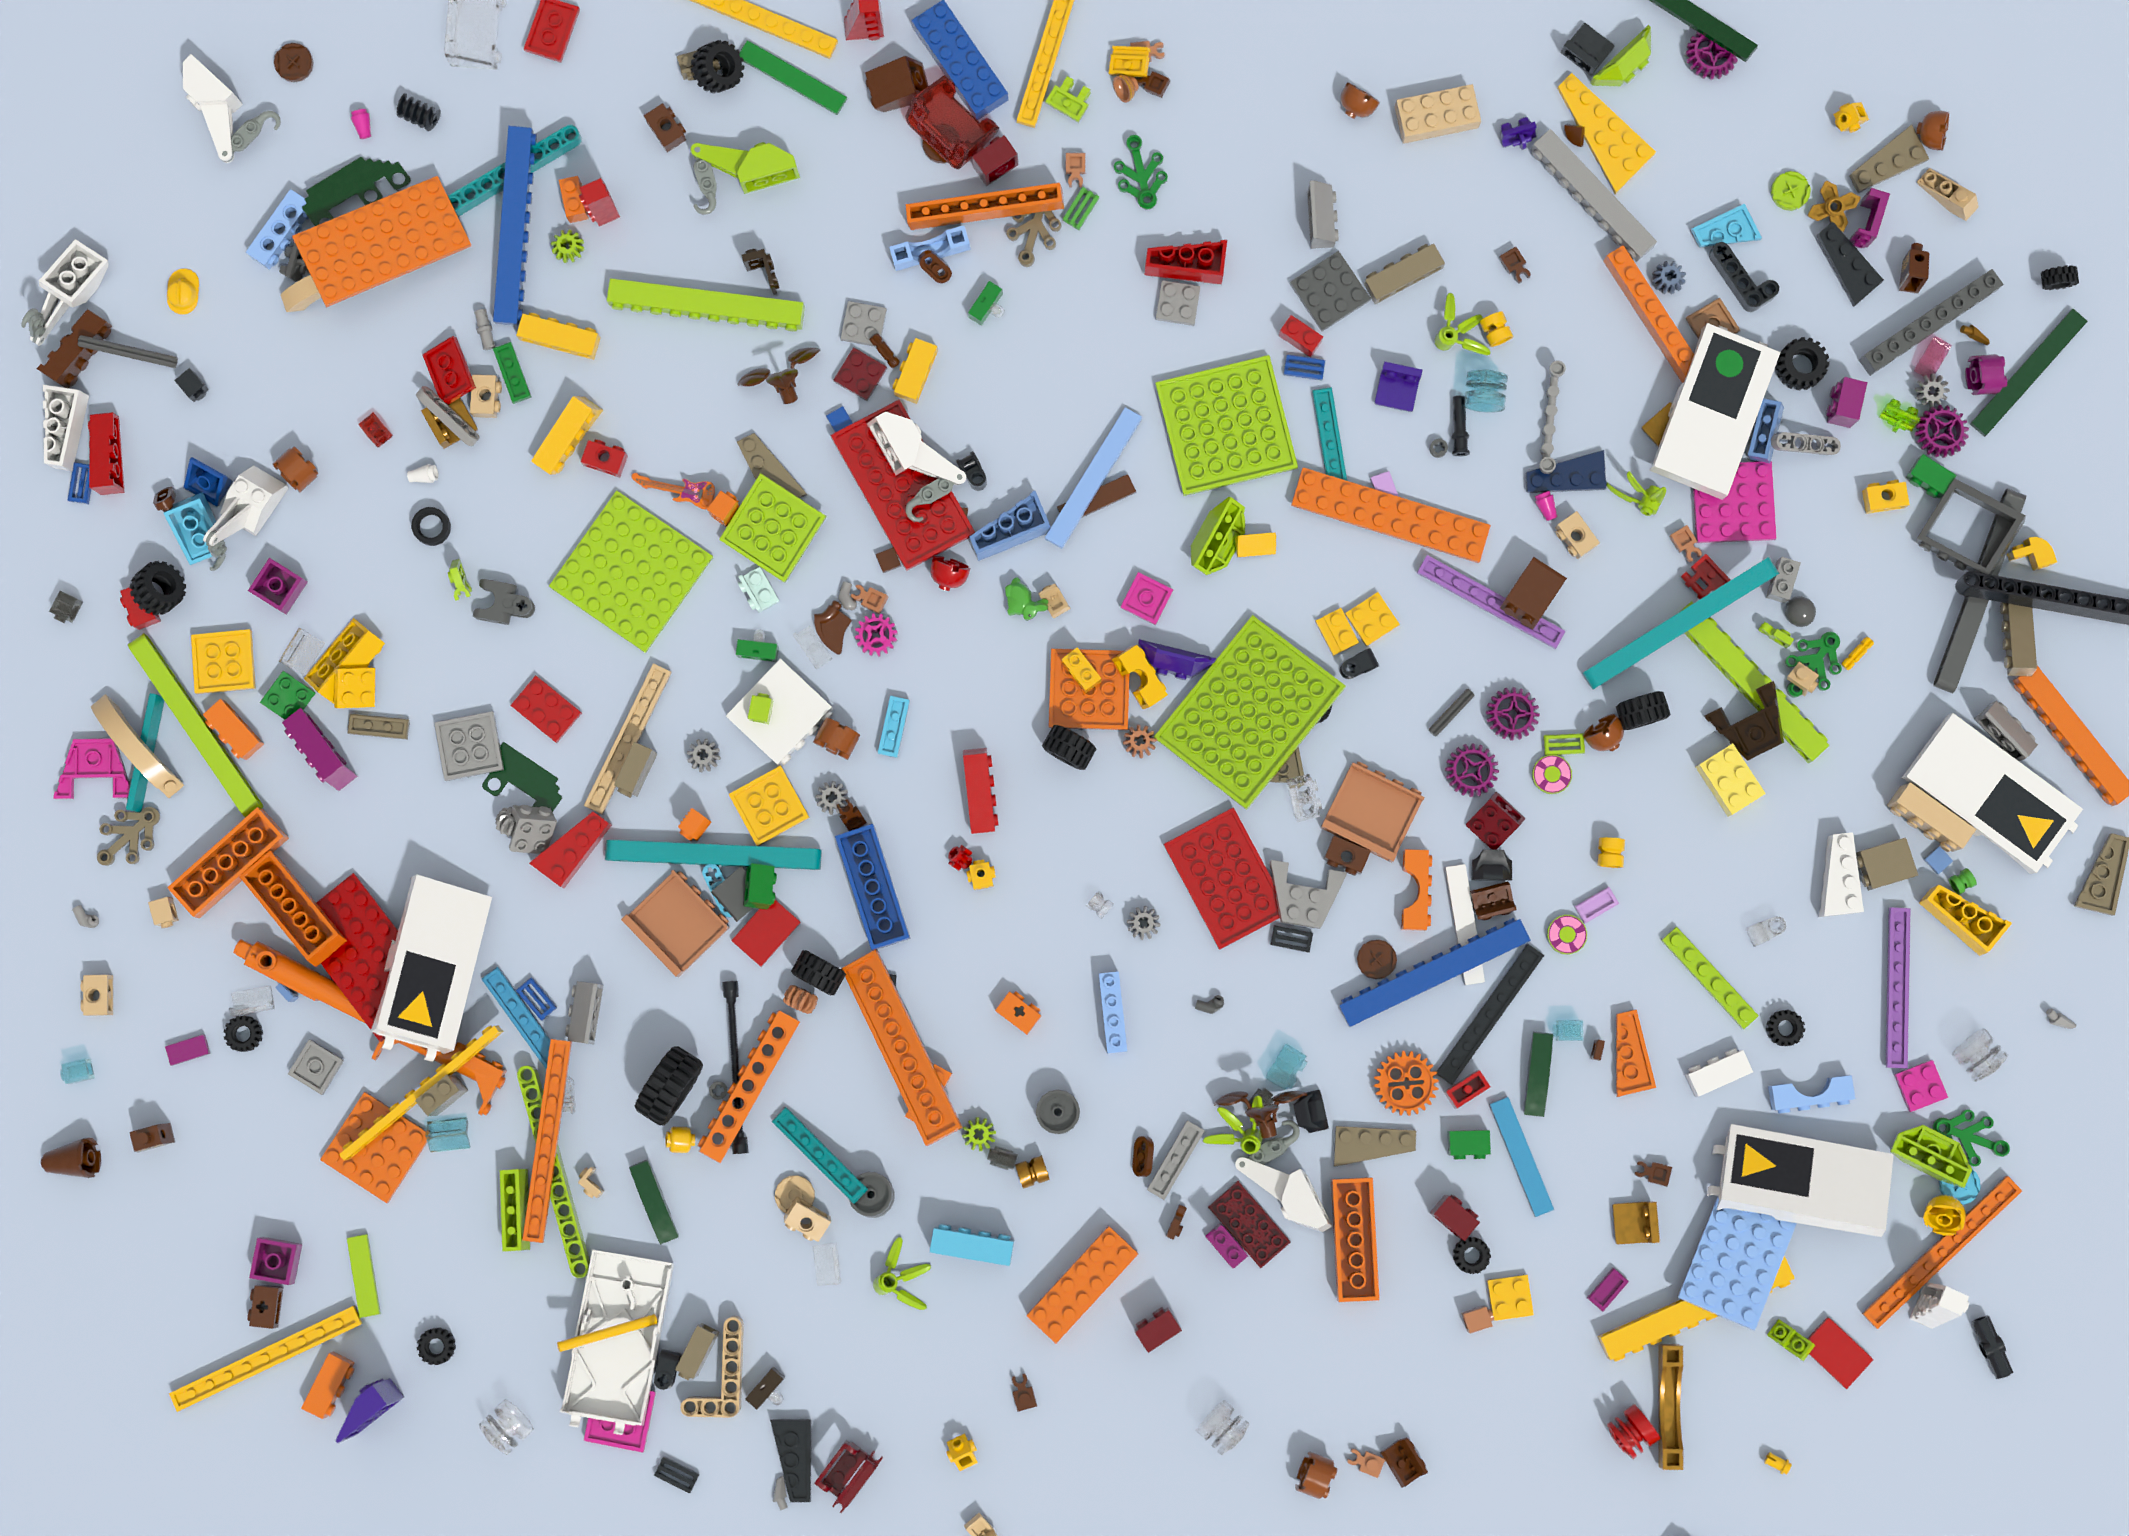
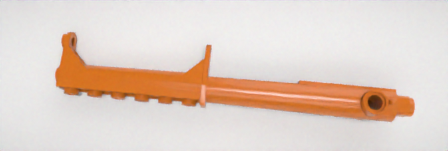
(318, 987)

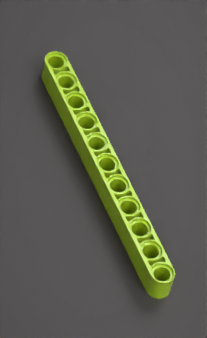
(194, 725)
(560, 1179)

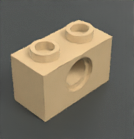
(489, 407)
(1587, 540)
(104, 1004)
(800, 1209)

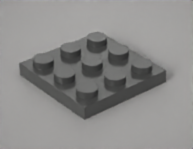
(1330, 291)

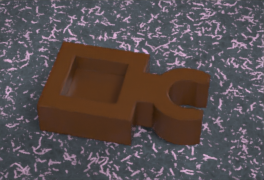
(1154, 84)
(1514, 262)
(851, 816)
(1657, 1173)
(1175, 1227)
(1024, 1396)

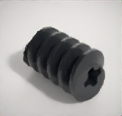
(417, 114)

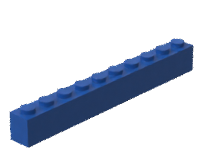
(513, 225)
(1435, 972)

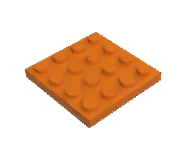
(1101, 707)
(384, 1160)

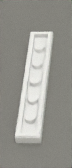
(1463, 915)

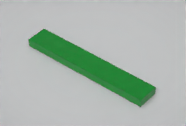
(792, 77)

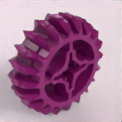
(1695, 56)
(1947, 436)
(1512, 721)
(1467, 762)

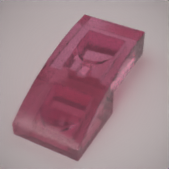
(1932, 357)

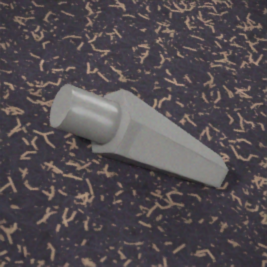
(2059, 1019)
(780, 1493)

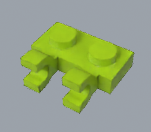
(1067, 103)
(457, 575)

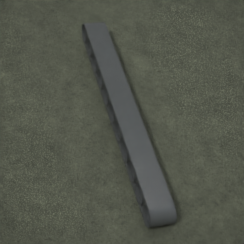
(1974, 608)

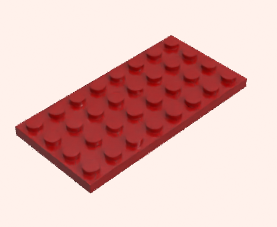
(889, 493)
(361, 960)

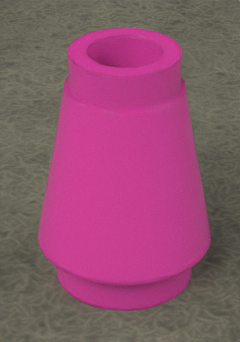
(361, 122)
(1546, 504)

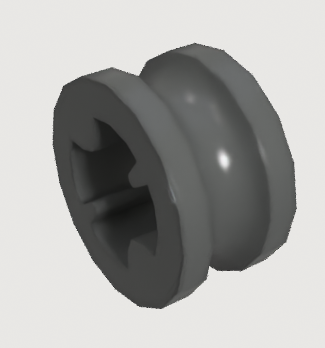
(1441, 453)
(713, 1086)

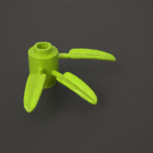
(1448, 335)
(1651, 497)
(1251, 1137)
(891, 1280)

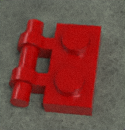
(1709, 573)

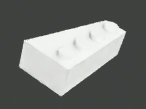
(63, 425)
(1841, 878)
(1938, 1305)

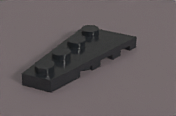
(1853, 269)
(794, 1449)

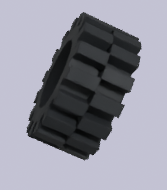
(2059, 277)
(1796, 1022)
(255, 1033)
(1484, 1255)
(427, 1355)

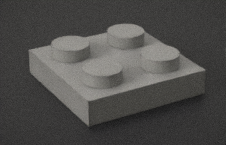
(1178, 303)
(862, 322)
(315, 1067)

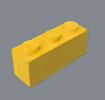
(915, 370)

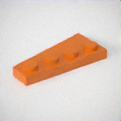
(1632, 1059)

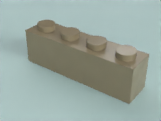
(1404, 273)
(2018, 640)

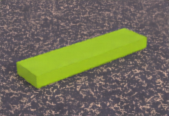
(363, 1276)

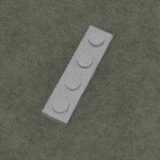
(1175, 1160)

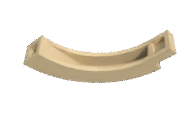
(300, 295)
(133, 747)

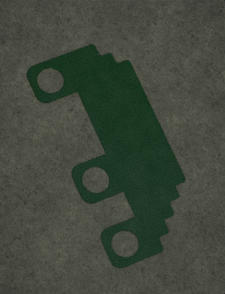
(350, 180)
(527, 777)

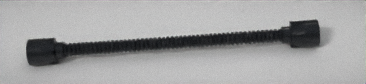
(730, 992)

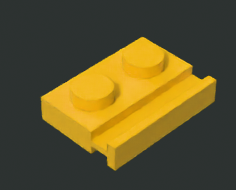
(1129, 61)
(1337, 631)

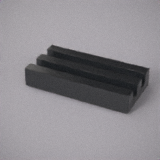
(1288, 946)
(661, 1467)

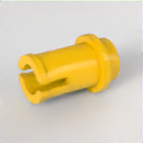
(1778, 1463)

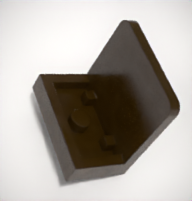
(757, 259)

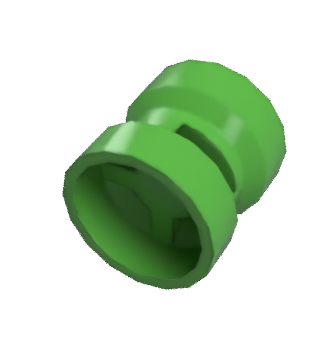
(1962, 881)

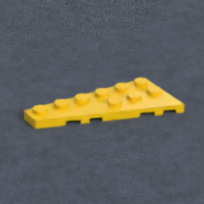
(1610, 139)

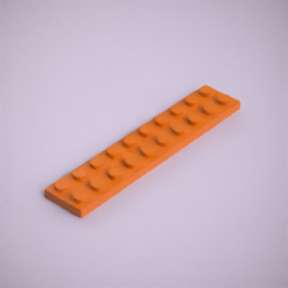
(1390, 515)
(901, 1048)

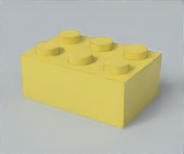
(1730, 780)

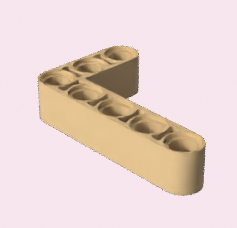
(727, 1376)

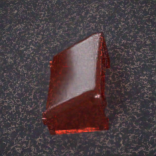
(947, 124)

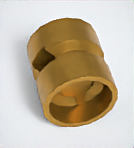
(1032, 1172)

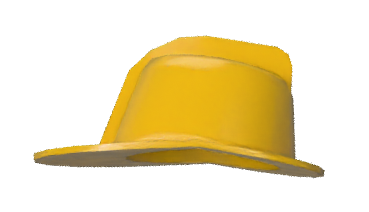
(183, 291)

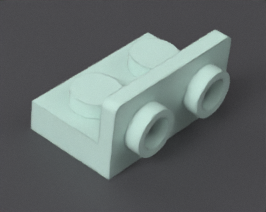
(759, 590)

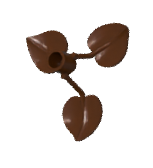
(783, 381)
(1261, 1114)

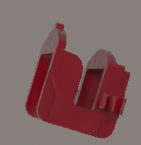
(844, 1471)

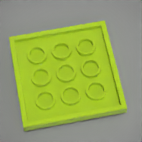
(773, 527)

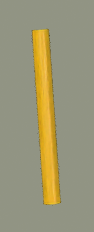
(606, 1333)

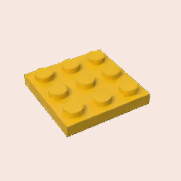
(223, 661)
(769, 806)

